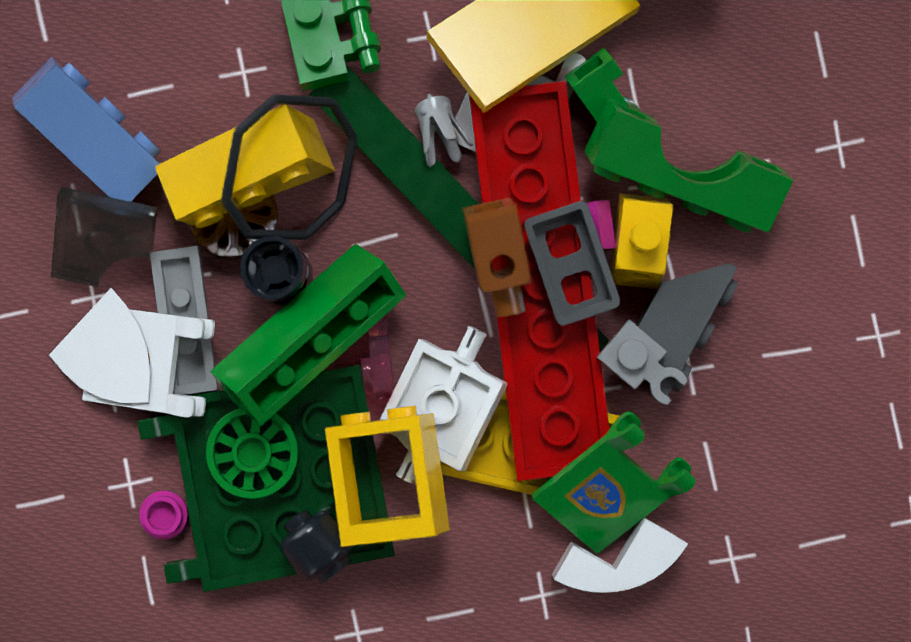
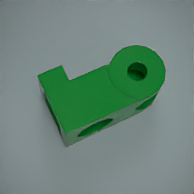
(595, 83)

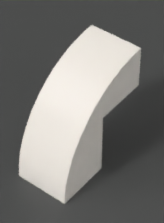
(641, 559)

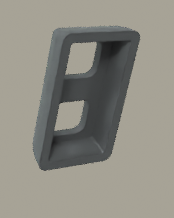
(588, 258)

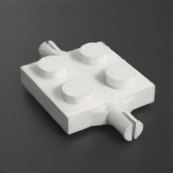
(456, 393)

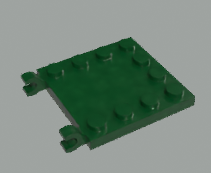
(242, 536)

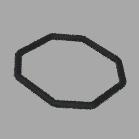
(234, 156)

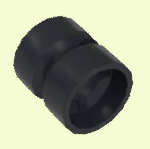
(275, 269)

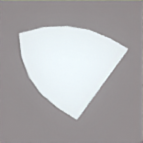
(107, 353)

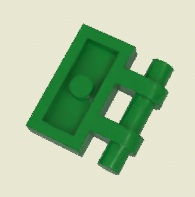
(316, 41)

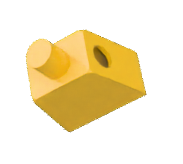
(641, 240)

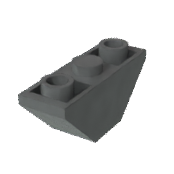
(680, 315)

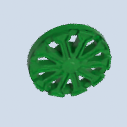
(251, 454)

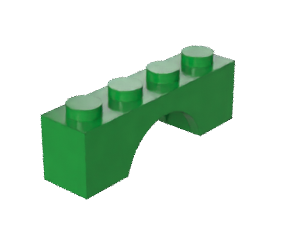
(741, 189)

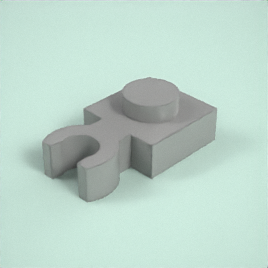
(636, 358)

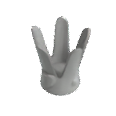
(437, 116)

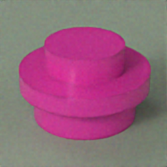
(163, 514)

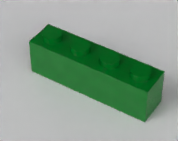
(308, 333)

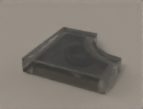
(97, 232)

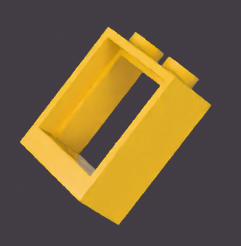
(428, 475)

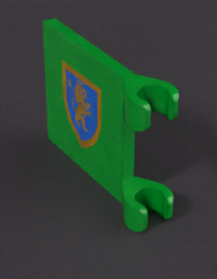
(607, 490)

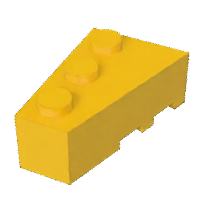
(273, 157)

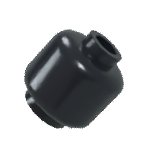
(314, 545)

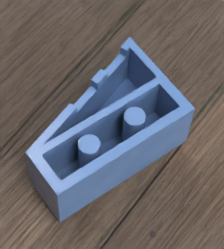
(87, 130)

